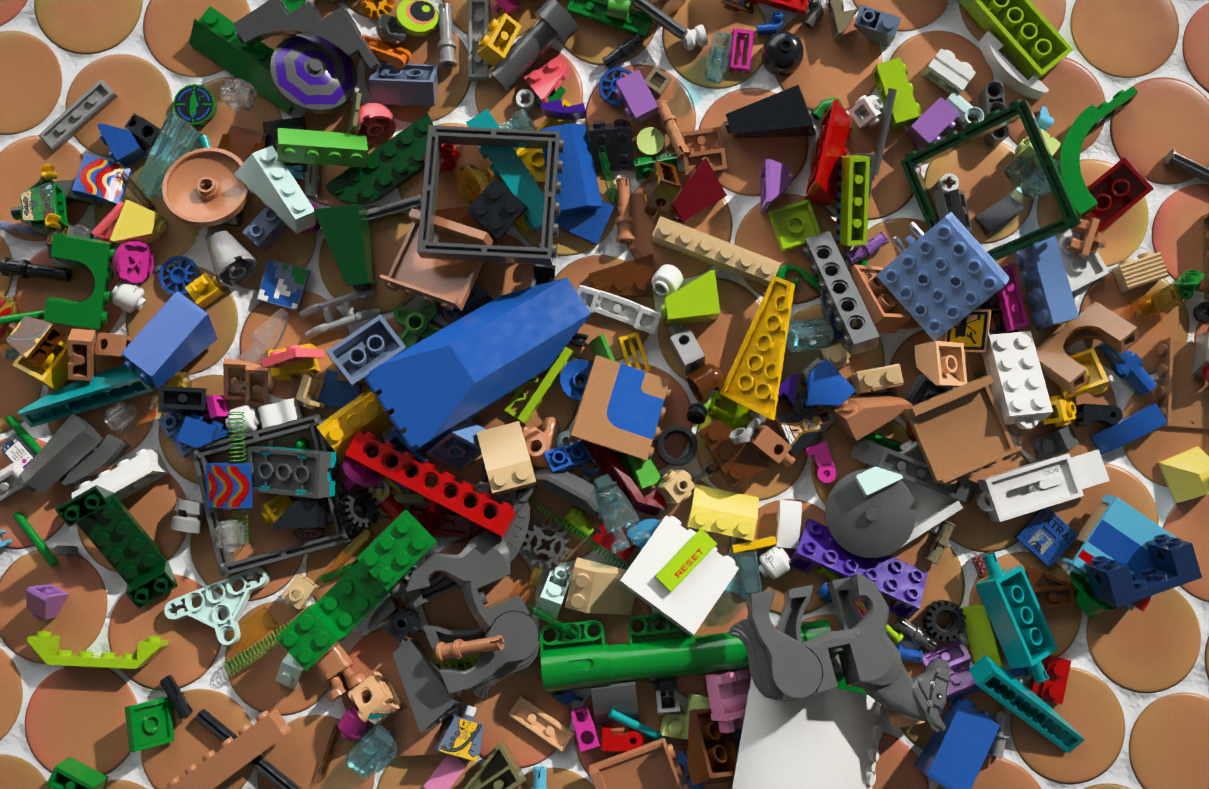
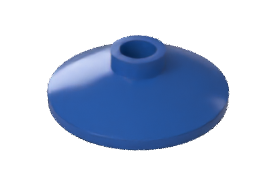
(575, 370)

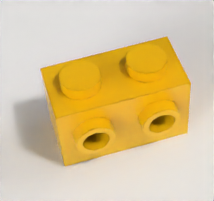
(498, 39)

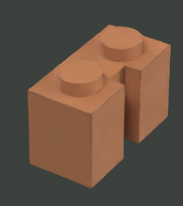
(83, 359)

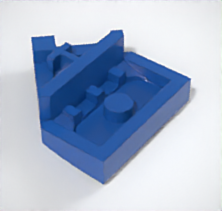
(827, 386)

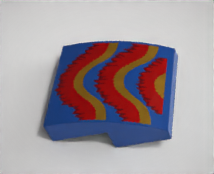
(99, 180)
(229, 485)

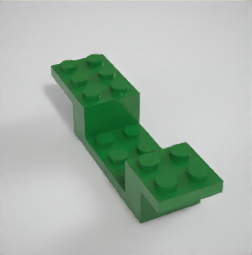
(358, 592)

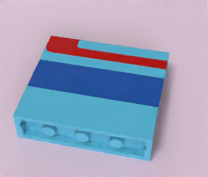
(1121, 537)

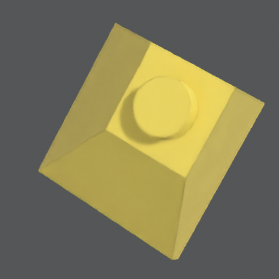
(138, 224)
(1186, 474)

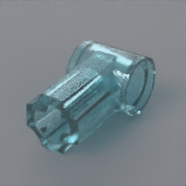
(519, 120)

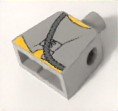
(686, 348)

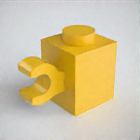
(205, 290)

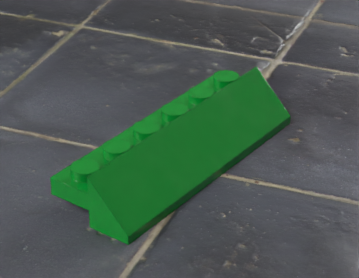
(217, 40)

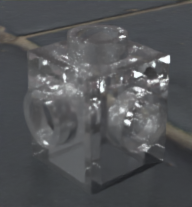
(238, 94)

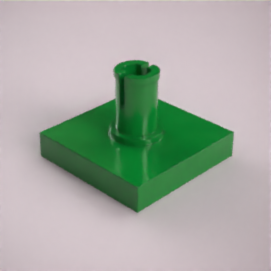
(149, 724)

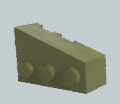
(498, 771)

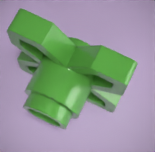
(408, 318)

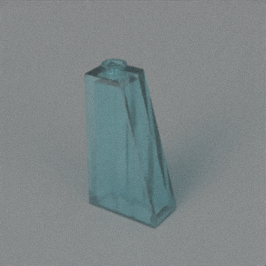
(172, 142)

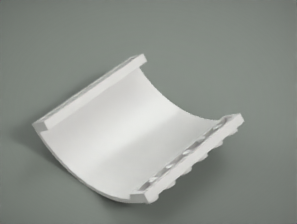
(809, 742)

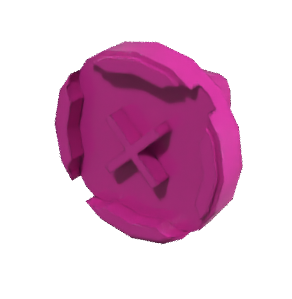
(133, 262)
(359, 475)

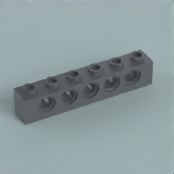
(825, 247)

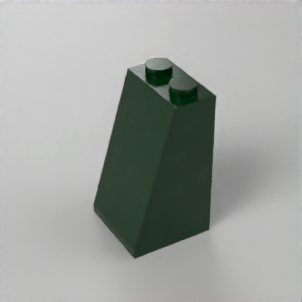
(350, 242)

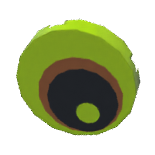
(417, 17)

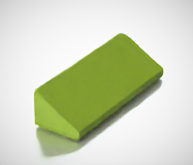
(980, 633)

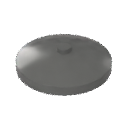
(870, 524)

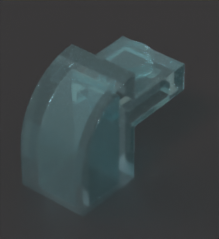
(1027, 178)

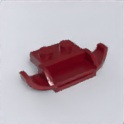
(445, 522)

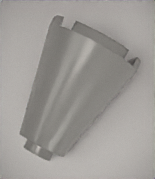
(229, 258)

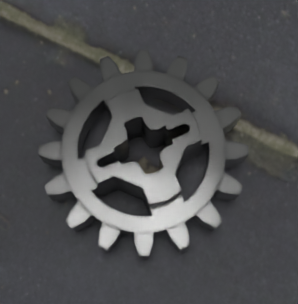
(538, 531)

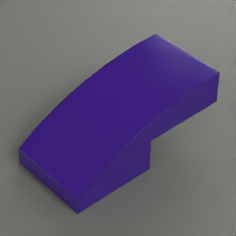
(556, 111)

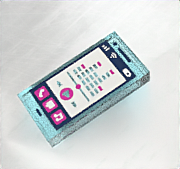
(16, 450)

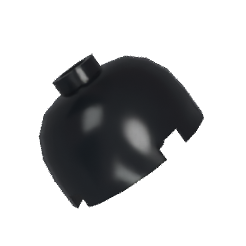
(782, 53)

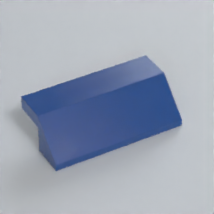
(579, 175)

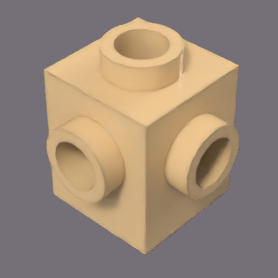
(675, 486)

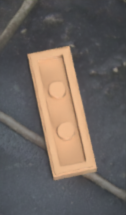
(541, 723)

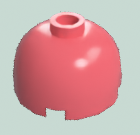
(375, 122)

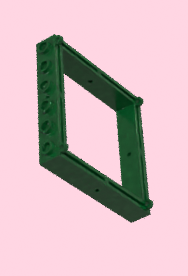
(976, 130)

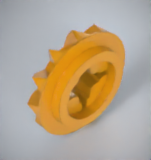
(371, 11)

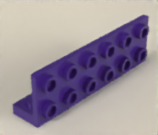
(892, 576)

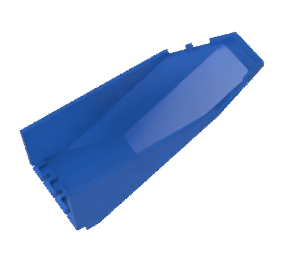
(476, 361)

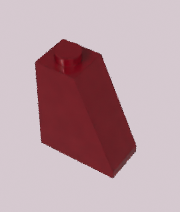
(697, 192)

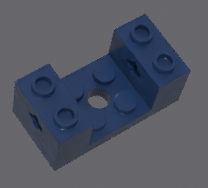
(1172, 563)

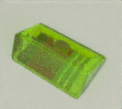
(728, 412)

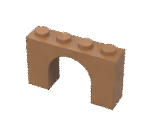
(1093, 323)

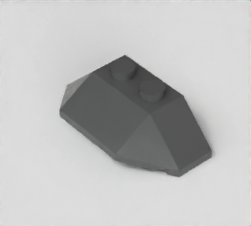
(571, 488)

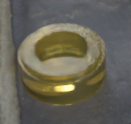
(535, 577)

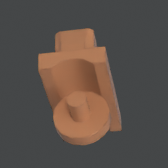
(1089, 240)

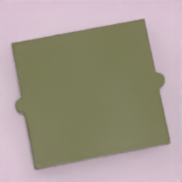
(354, 113)

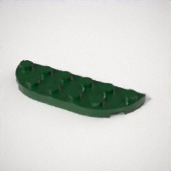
(385, 167)

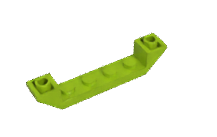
(48, 649)

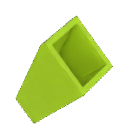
(693, 302)

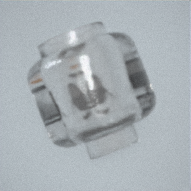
(121, 416)
(230, 535)

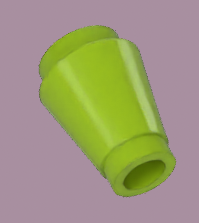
(578, 519)

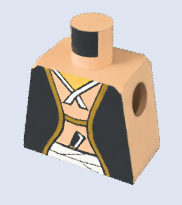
(800, 431)

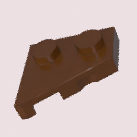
(1050, 591)

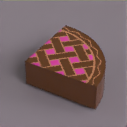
(980, 566)

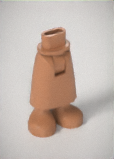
(331, 665)

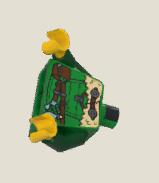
(43, 204)

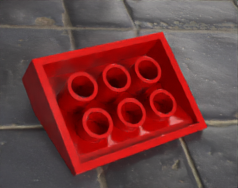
(830, 144)

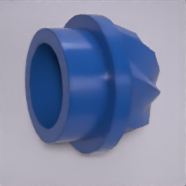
(824, 593)

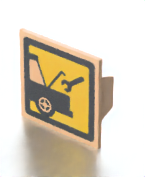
(971, 331)

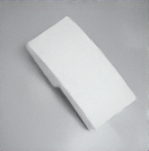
(788, 524)

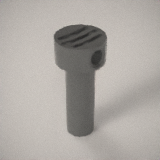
(553, 25)

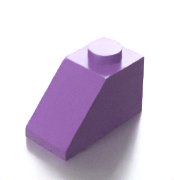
(45, 601)

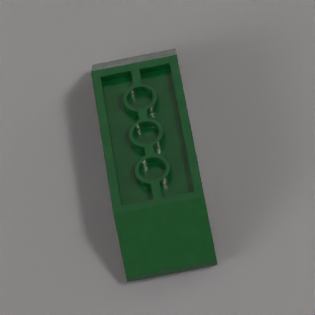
(121, 542)

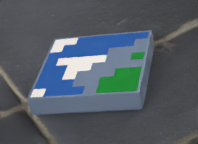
(283, 285)

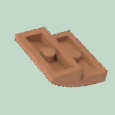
(704, 144)
(245, 382)
(409, 737)

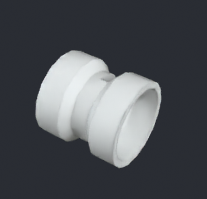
(695, 37)

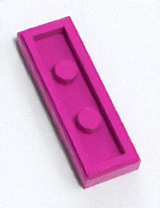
(1012, 302)

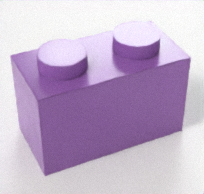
(636, 97)
(932, 123)

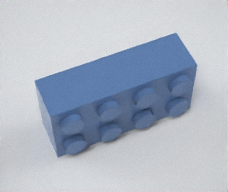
(1046, 284)

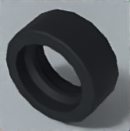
(693, 446)

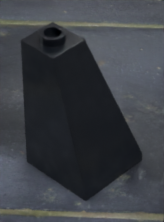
(774, 116)

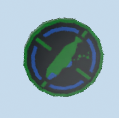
(195, 104)

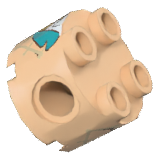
(375, 698)

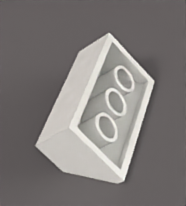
(129, 474)

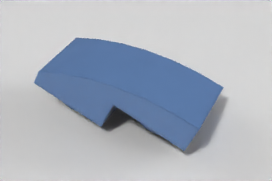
(169, 425)

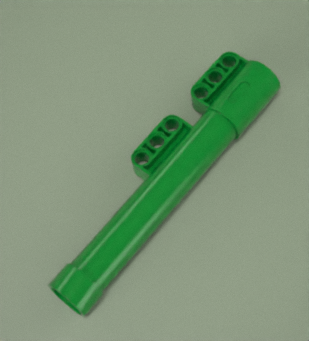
(649, 655)

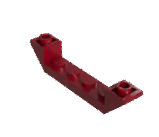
(608, 463)

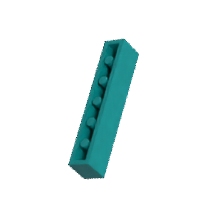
(513, 172)

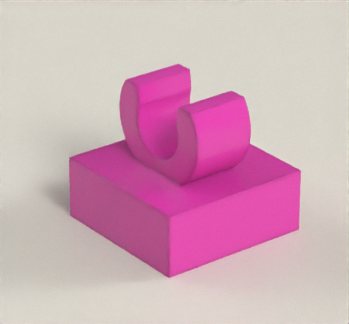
(509, 6)
(217, 407)

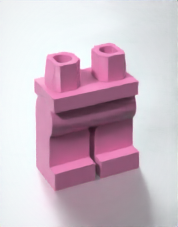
(728, 698)

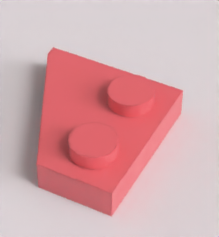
(547, 78)
(292, 356)

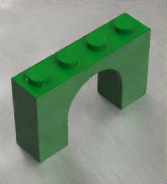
(97, 257)

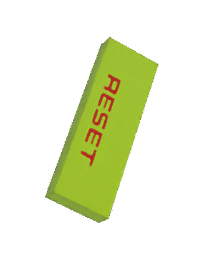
(685, 560)

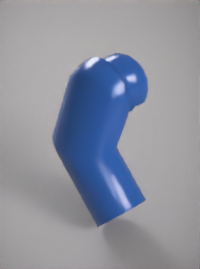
(773, 26)

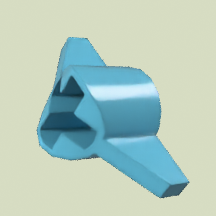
(1043, 119)

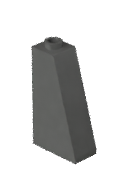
(60, 454)
(424, 685)

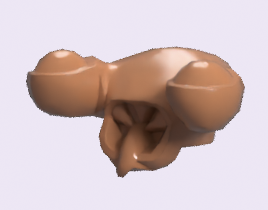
(541, 441)

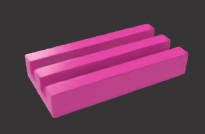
(739, 67)

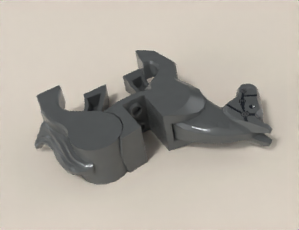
(480, 563)
(791, 670)

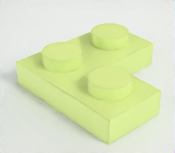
(678, 724)

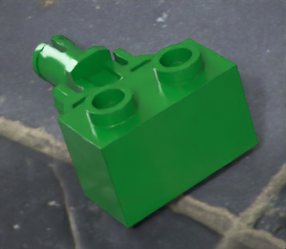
(75, 775)

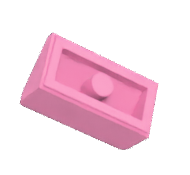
(446, 773)

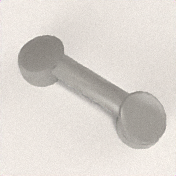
(743, 435)

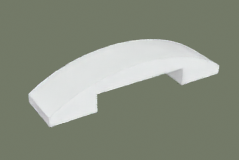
(1007, 72)
(619, 308)

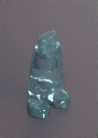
(618, 513)

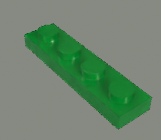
(596, 11)

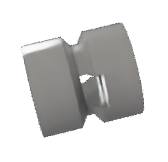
(187, 516)

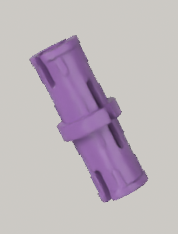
(867, 250)

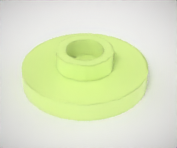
(650, 141)

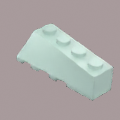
(277, 189)

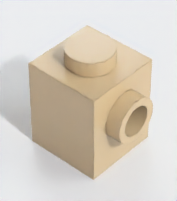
(836, 355)
(300, 592)

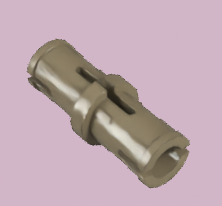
(940, 542)

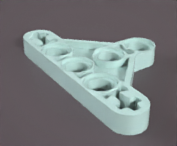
(209, 608)

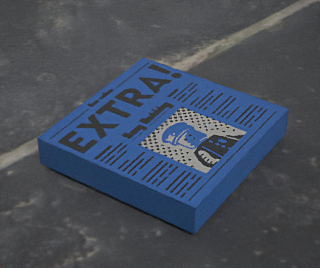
(1046, 536)

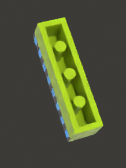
(852, 200)

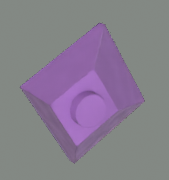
(773, 183)

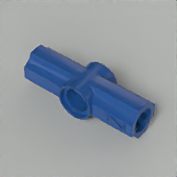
(1129, 367)

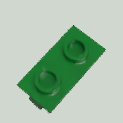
(645, 164)
(1189, 283)

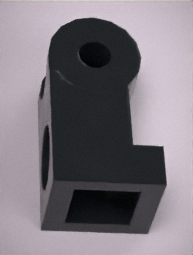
(143, 129)
(1102, 414)

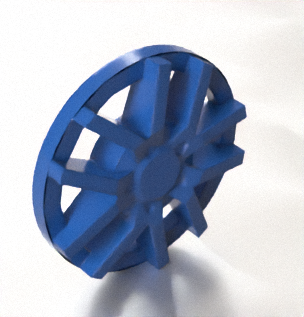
(612, 85)
(178, 274)

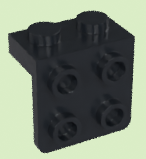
(617, 142)

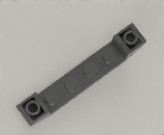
(910, 469)

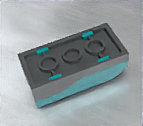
(292, 471)

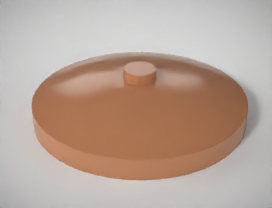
(203, 187)

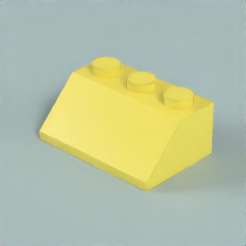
(723, 512)

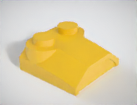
(1097, 377)

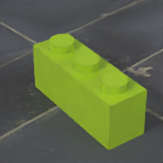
(893, 75)

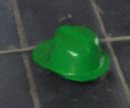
(1084, 597)

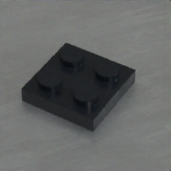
(497, 209)

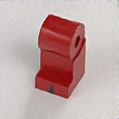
(607, 540)
(620, 740)

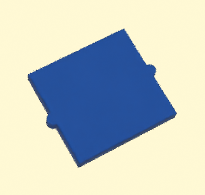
(337, 393)

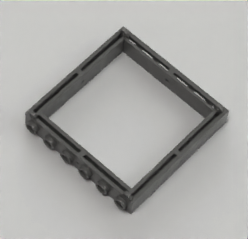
(499, 138)
(226, 561)

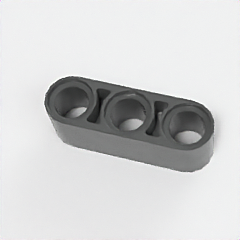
(988, 103)

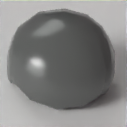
(389, 30)

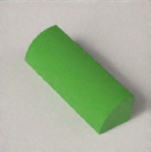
(641, 475)

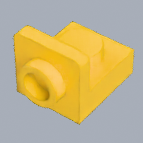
(275, 508)

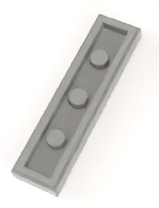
(477, 27)
(77, 115)

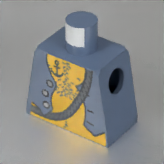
(461, 735)

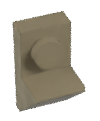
(839, 18)

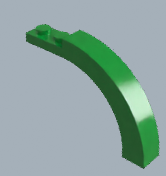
(1069, 152)

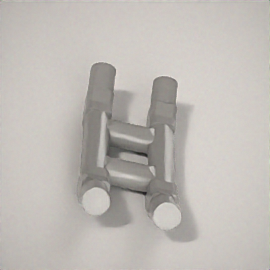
(346, 301)

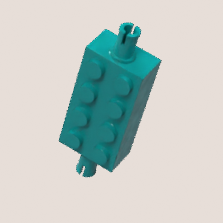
(1016, 617)

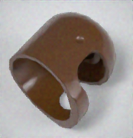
(705, 379)

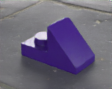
(788, 390)

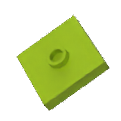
(794, 224)

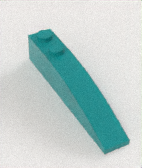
(83, 395)
(1024, 703)

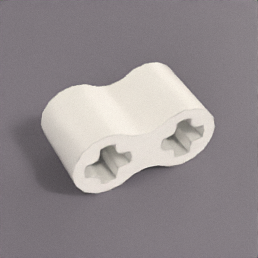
(280, 413)

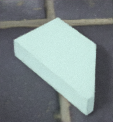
(876, 480)

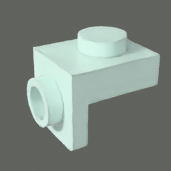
(290, 672)

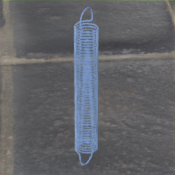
(21, 228)

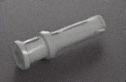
(446, 44)

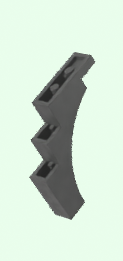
(275, 19)

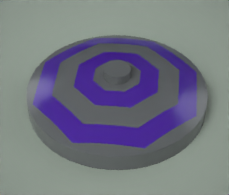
(312, 74)

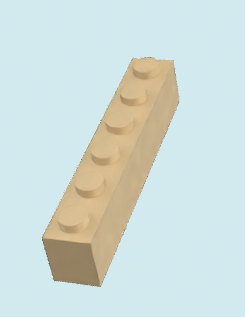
(715, 251)

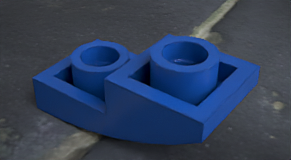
(567, 457)

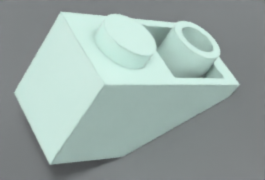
(554, 591)

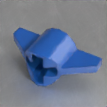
(566, 697)

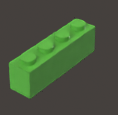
(321, 148)

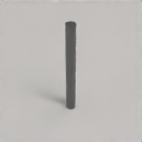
(884, 128)

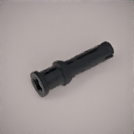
(26, 269)

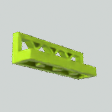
(542, 389)

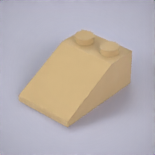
(506, 458)
(597, 590)

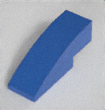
(1128, 429)

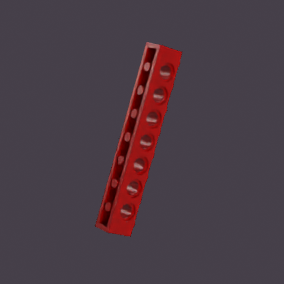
(360, 451)

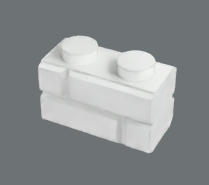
(949, 72)

